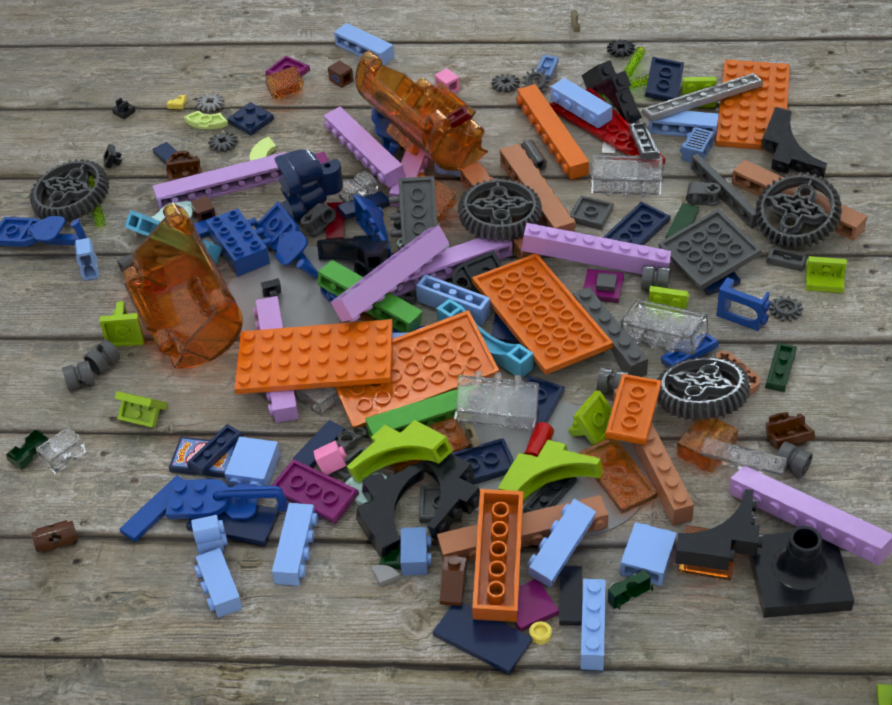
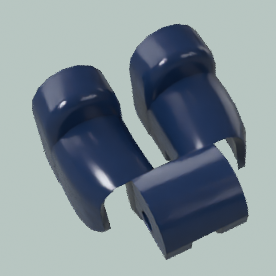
(307, 181)

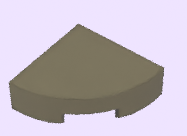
(574, 21)
(471, 435)

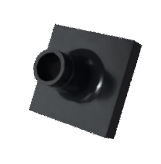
(800, 574)

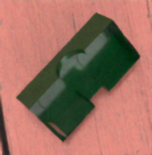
(24, 455)
(633, 586)

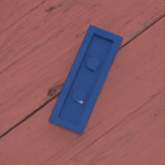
(707, 345)

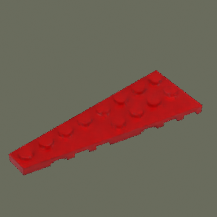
(614, 132)

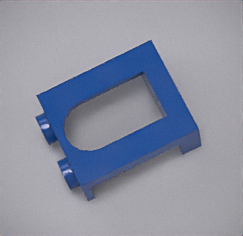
(728, 294)

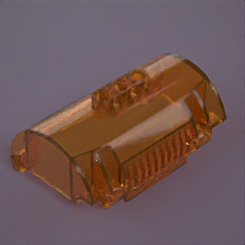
(420, 114)
(182, 293)

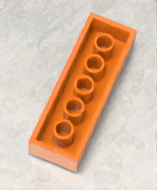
(498, 555)

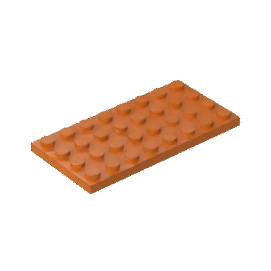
(747, 114)
(542, 313)
(314, 357)
(422, 367)

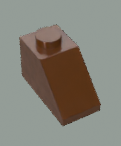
(453, 580)

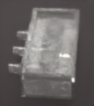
(626, 175)
(665, 326)
(496, 401)

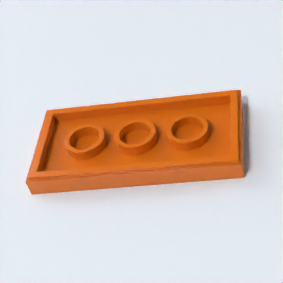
(633, 409)

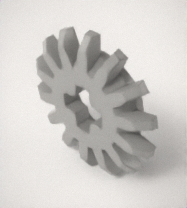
(203, 102)

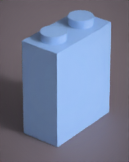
(252, 462)
(648, 550)

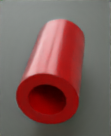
(539, 437)

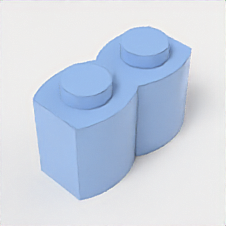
(86, 259)
(209, 534)

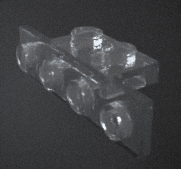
(740, 456)

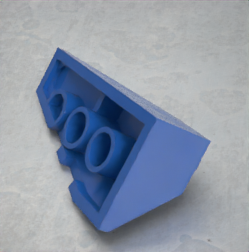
(370, 219)

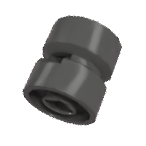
(654, 277)
(104, 355)
(78, 375)
(604, 379)
(797, 460)

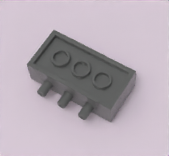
(416, 207)

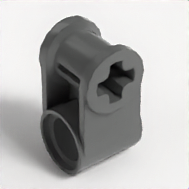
(701, 193)
(318, 218)

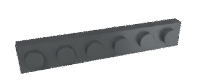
(727, 194)

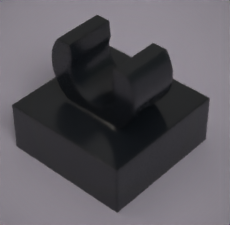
(123, 109)
(111, 156)
(271, 288)

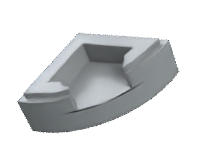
(385, 574)

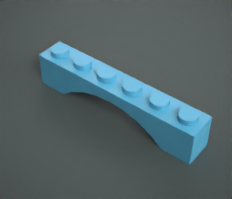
(145, 225)
(511, 357)

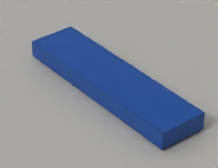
(148, 514)

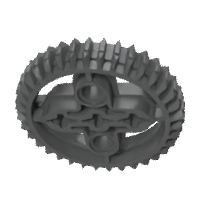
(70, 190)
(499, 209)
(798, 210)
(704, 388)

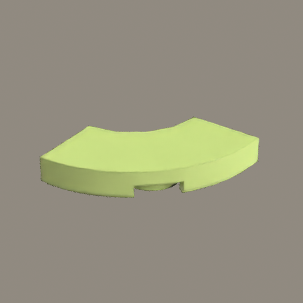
(206, 121)
(262, 149)

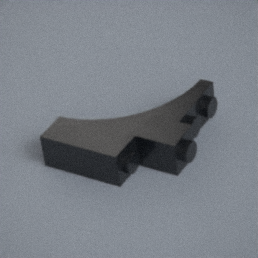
(614, 87)
(788, 152)
(357, 249)
(457, 492)
(383, 496)
(718, 545)

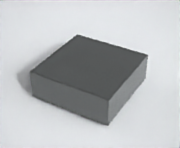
(606, 282)

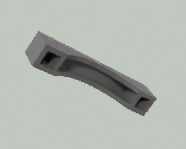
(625, 350)

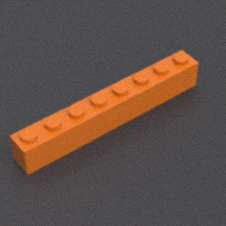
(552, 132)

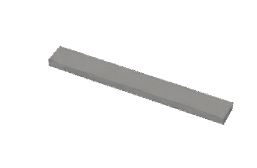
(702, 97)

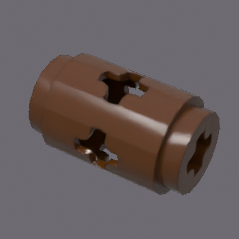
(43, 536)

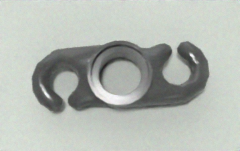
(350, 434)

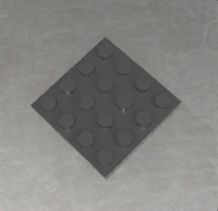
(710, 249)

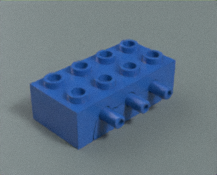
(239, 241)

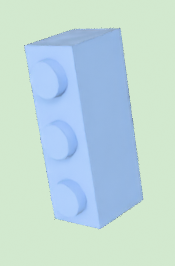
(217, 583)

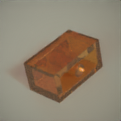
(284, 82)

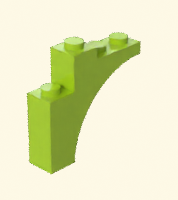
(391, 447)
(552, 464)

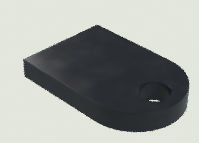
(473, 268)

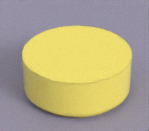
(540, 632)

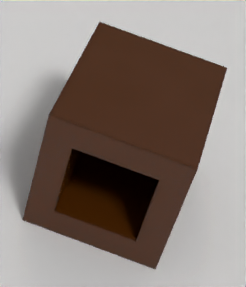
(340, 74)
(202, 208)

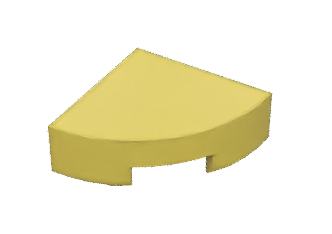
(177, 103)

